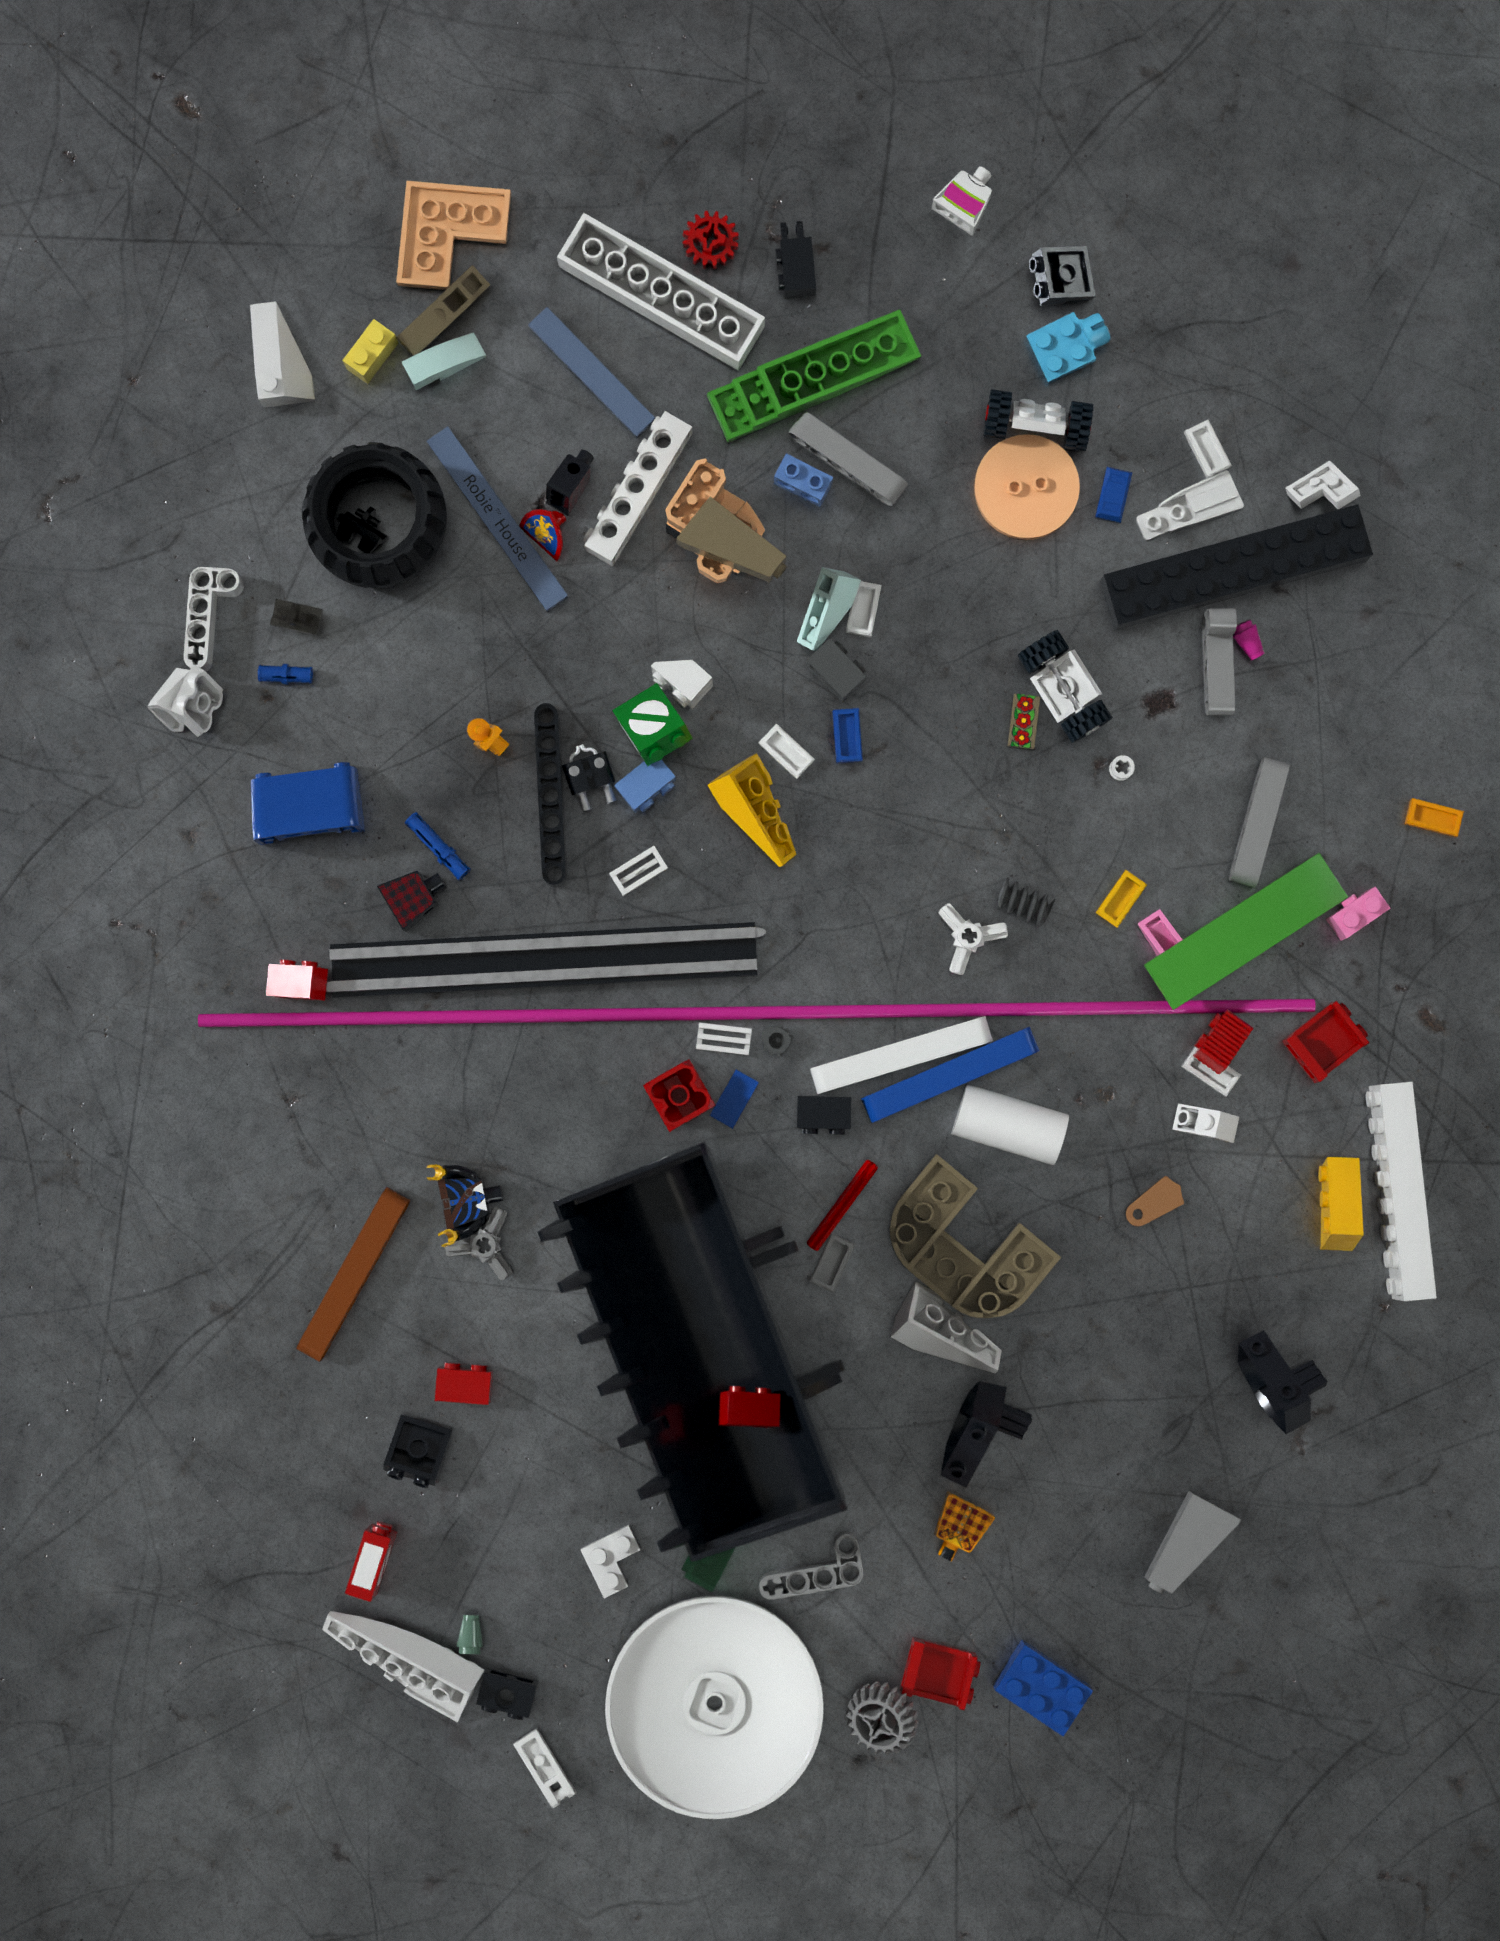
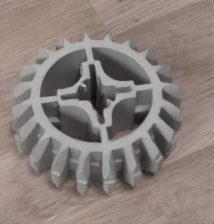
(898, 1718)

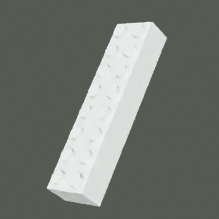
(661, 291)
(1401, 1192)

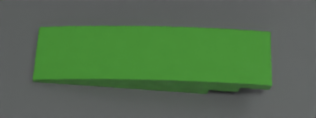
(813, 375)
(1245, 931)

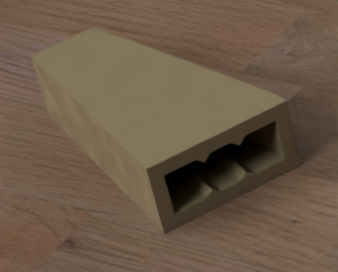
(728, 540)

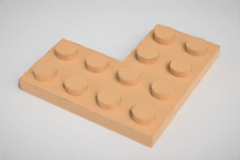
(439, 215)

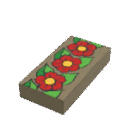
(1023, 721)

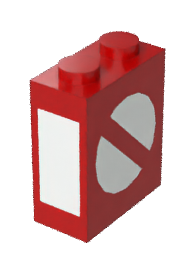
(371, 1561)

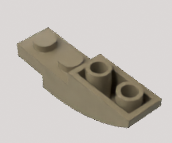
(443, 311)

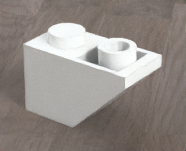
(1206, 1123)

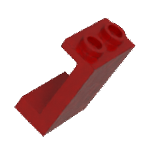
(1326, 1041)
(940, 1673)

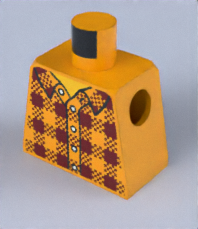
(960, 1525)

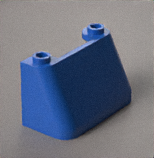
(306, 803)

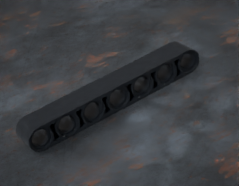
(544, 783)

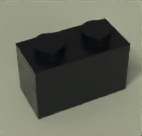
(823, 1113)

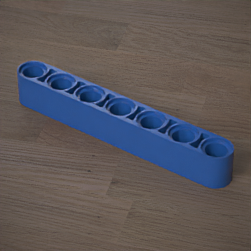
(950, 1074)

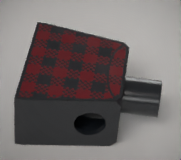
(569, 482)
(411, 897)

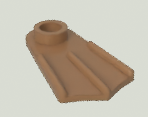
(1155, 1202)

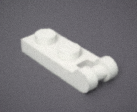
(544, 1767)

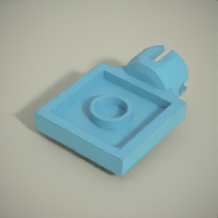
(1068, 344)

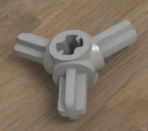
(471, 1246)

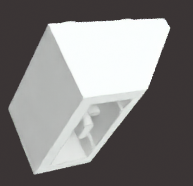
(684, 679)

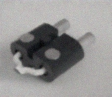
(589, 774)

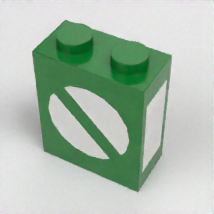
(652, 724)

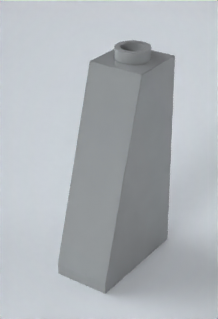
(1189, 1541)

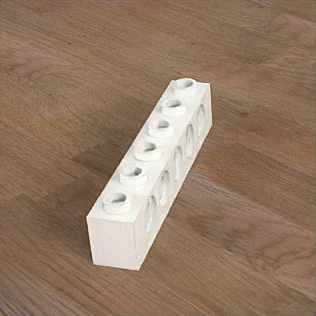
(663, 427)

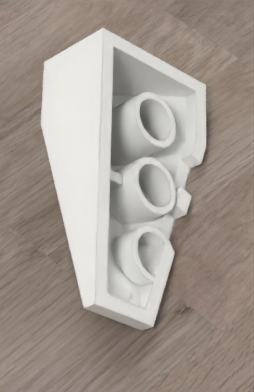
(278, 362)
(934, 1329)

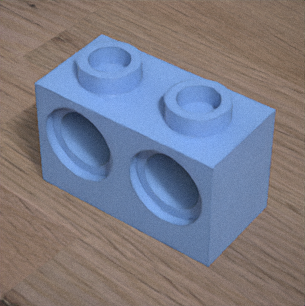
(803, 480)

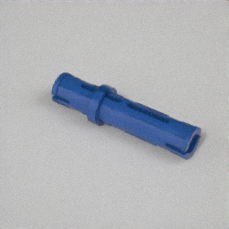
(445, 854)

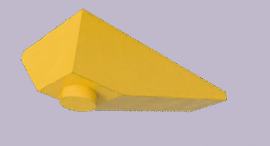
(748, 800)

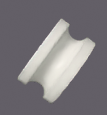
(1121, 776)

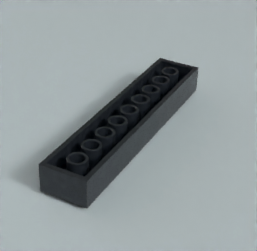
(1236, 567)

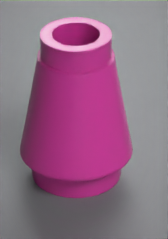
(1249, 639)

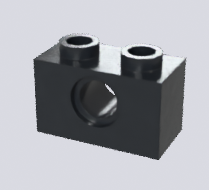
(521, 1687)

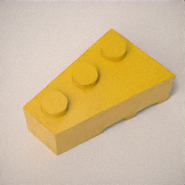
(1340, 1203)

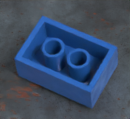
(1042, 1688)

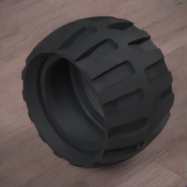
(350, 469)

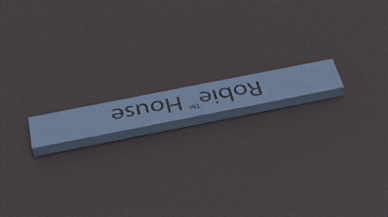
(497, 519)

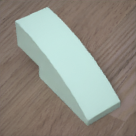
(443, 360)

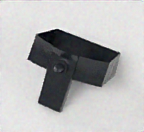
(1278, 1388)
(975, 1427)

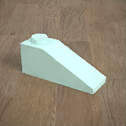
(828, 605)

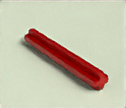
(842, 1205)

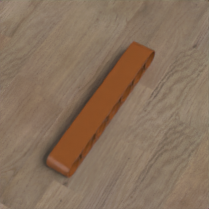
(353, 1274)

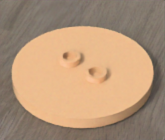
(1026, 487)

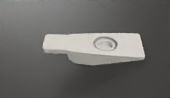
(1192, 506)

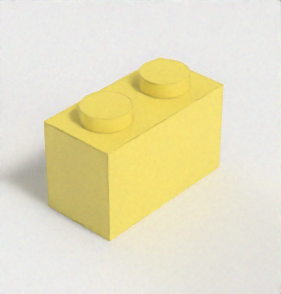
(370, 351)

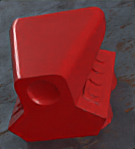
(679, 1095)

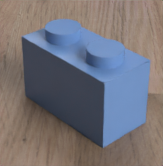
(644, 784)

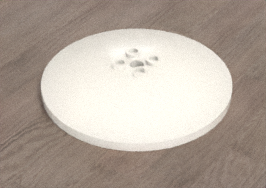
(702, 1757)

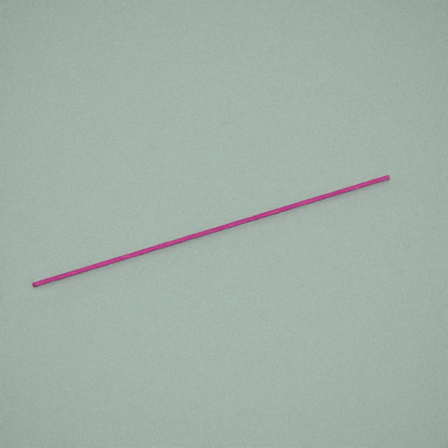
(753, 1013)

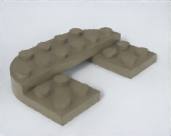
(949, 1267)

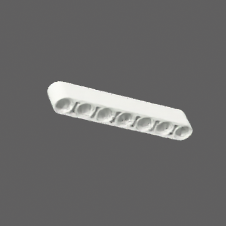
(901, 1055)

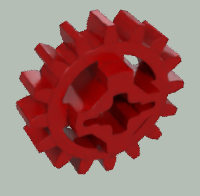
(701, 236)

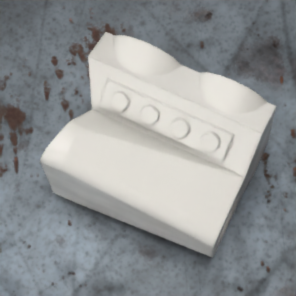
(187, 700)

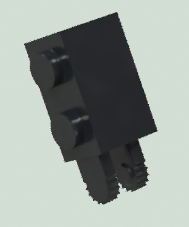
(797, 263)

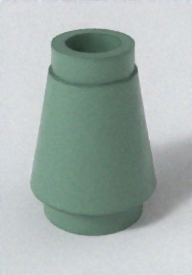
(470, 1635)

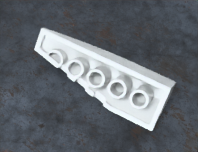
(424, 1667)

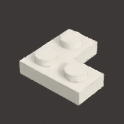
(1326, 482)
(603, 1559)

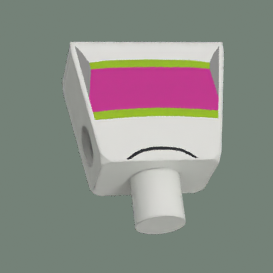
(964, 199)

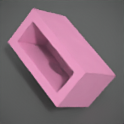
(1357, 913)

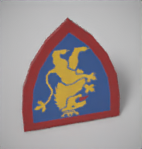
(545, 530)

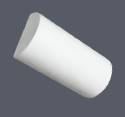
(1010, 1124)

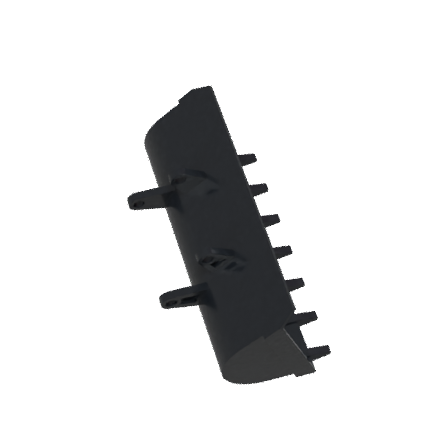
(682, 1326)

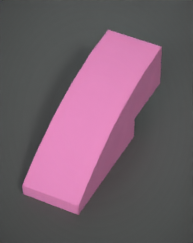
(1159, 932)

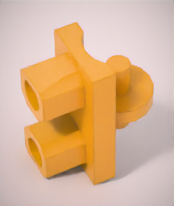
(486, 736)

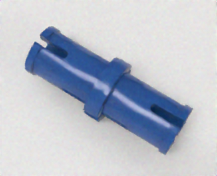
(285, 674)

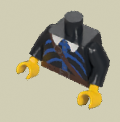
(463, 1200)

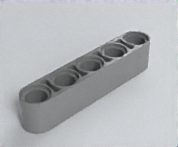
(847, 458)
(1259, 822)

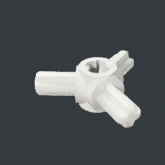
(963, 948)

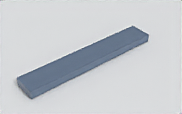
(591, 372)

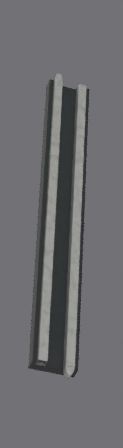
(544, 960)

